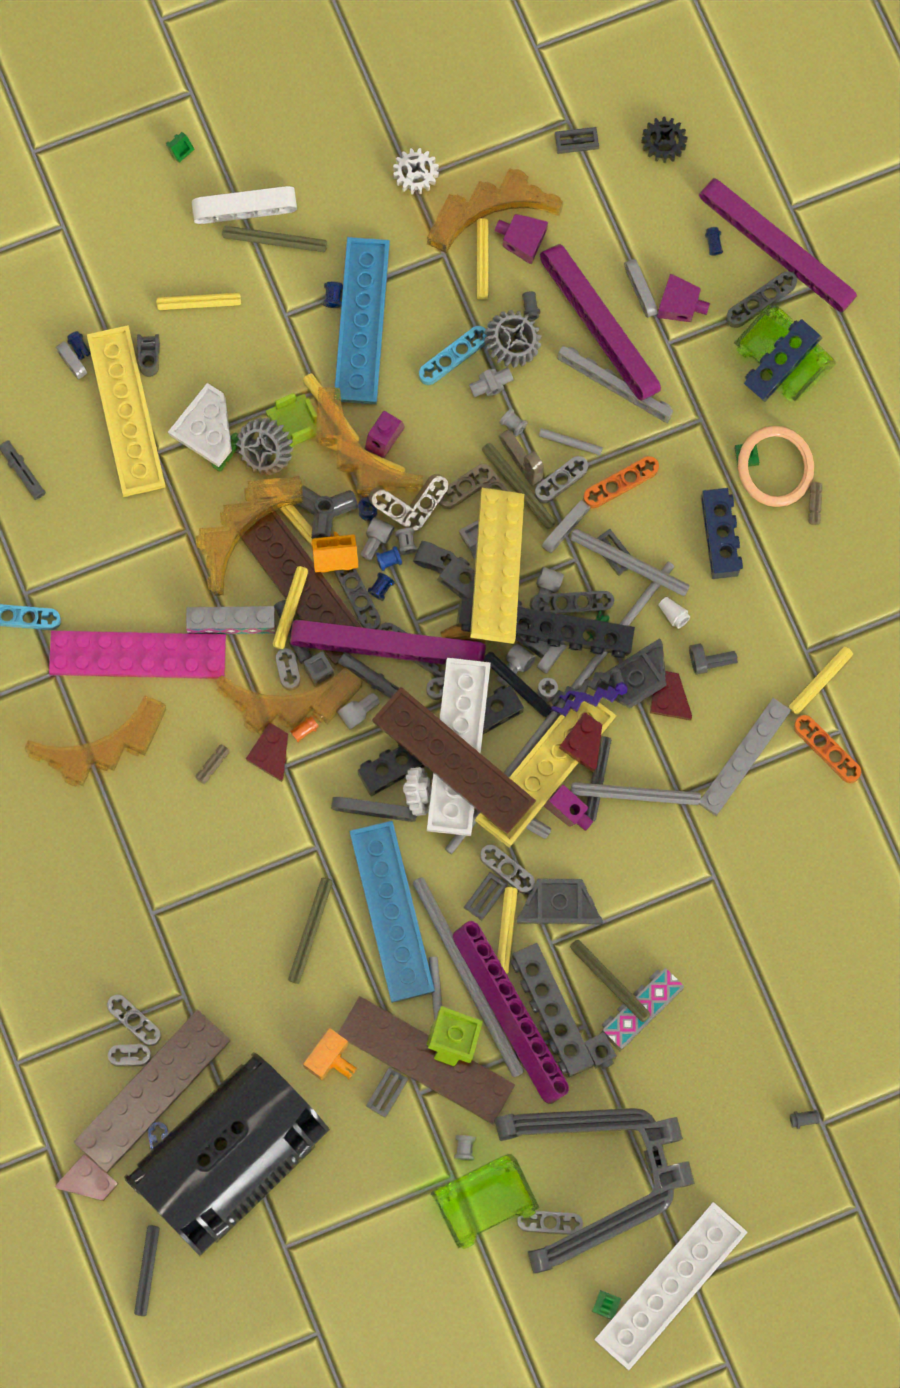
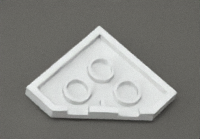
(205, 426)

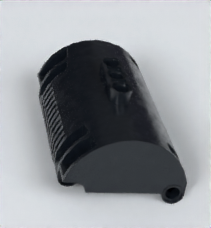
(212, 1199)

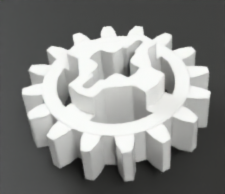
(415, 162)
(418, 791)

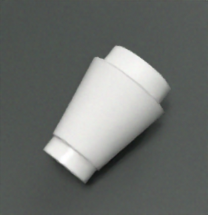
(675, 613)

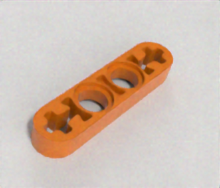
(623, 485)
(830, 746)

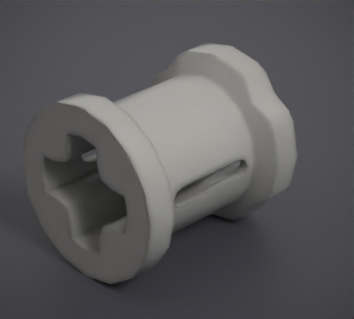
(513, 422)
(406, 541)
(552, 686)
(464, 1147)

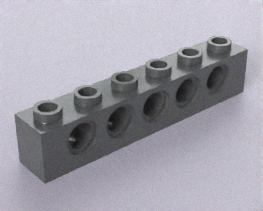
(450, 579)
(533, 956)

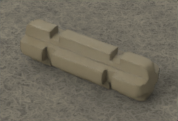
(815, 503)
(212, 764)

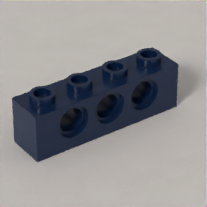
(795, 356)
(721, 566)

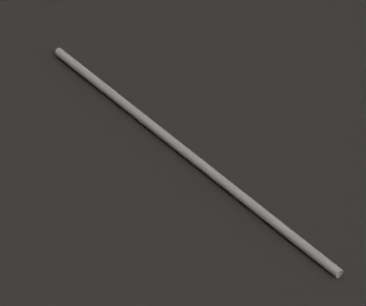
(454, 843)

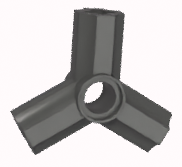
(335, 506)

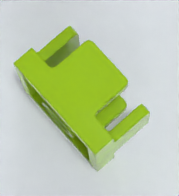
(296, 416)
(453, 1036)

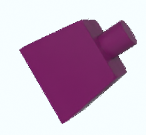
(522, 236)
(681, 301)
(385, 433)
(560, 805)

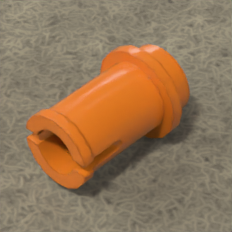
(304, 729)

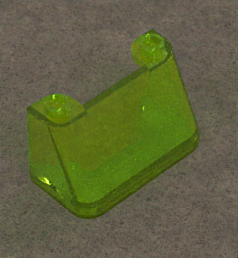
(760, 339)
(484, 1199)

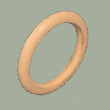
(752, 440)

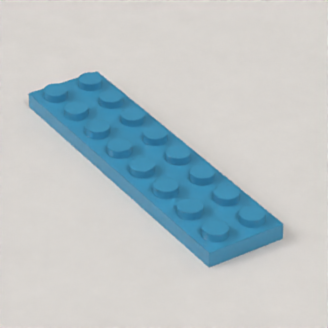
(362, 320)
(392, 911)

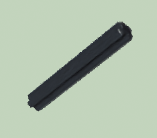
(517, 684)

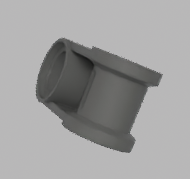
(148, 350)
(432, 556)

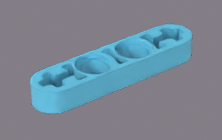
(453, 355)
(19, 611)

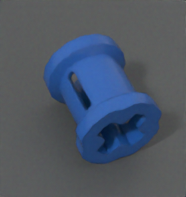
(388, 558)

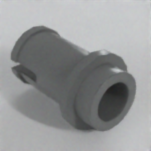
(530, 305)
(804, 1118)

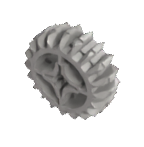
(497, 331)
(270, 440)

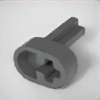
(702, 663)

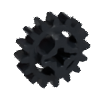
(664, 130)

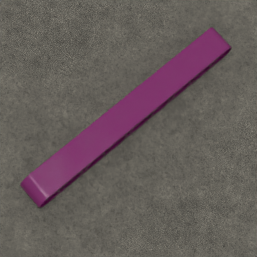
(777, 245)
(600, 322)
(383, 643)
(510, 1012)

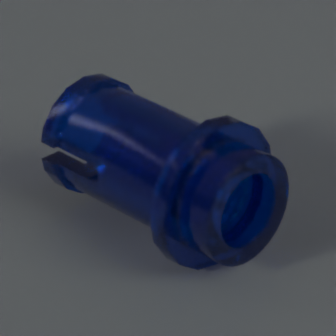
(714, 242)
(78, 344)

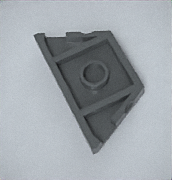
(642, 674)
(559, 903)

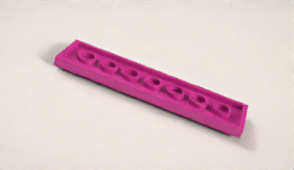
(137, 654)

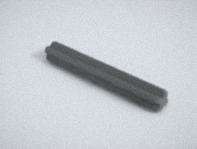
(598, 776)
(146, 1270)

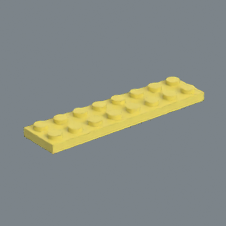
(126, 411)
(497, 566)
(546, 767)

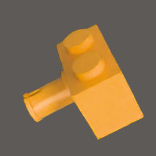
(335, 553)
(328, 1056)

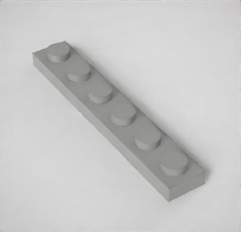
(609, 380)
(744, 757)

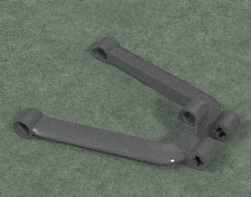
(665, 1177)

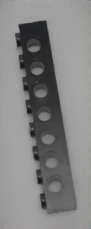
(622, 634)
(376, 783)

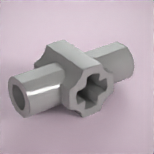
(491, 382)

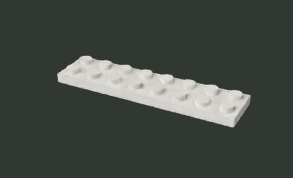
(464, 713)
(670, 1286)

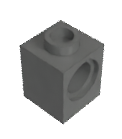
(318, 668)
(601, 1041)

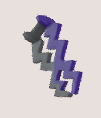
(581, 695)

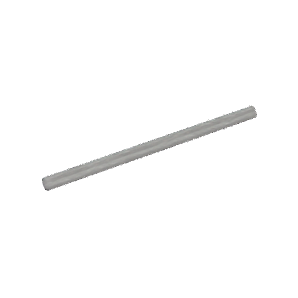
(468, 978)

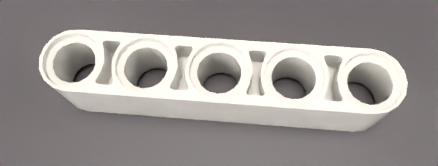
(244, 205)

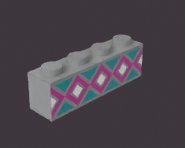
(230, 620)
(653, 997)

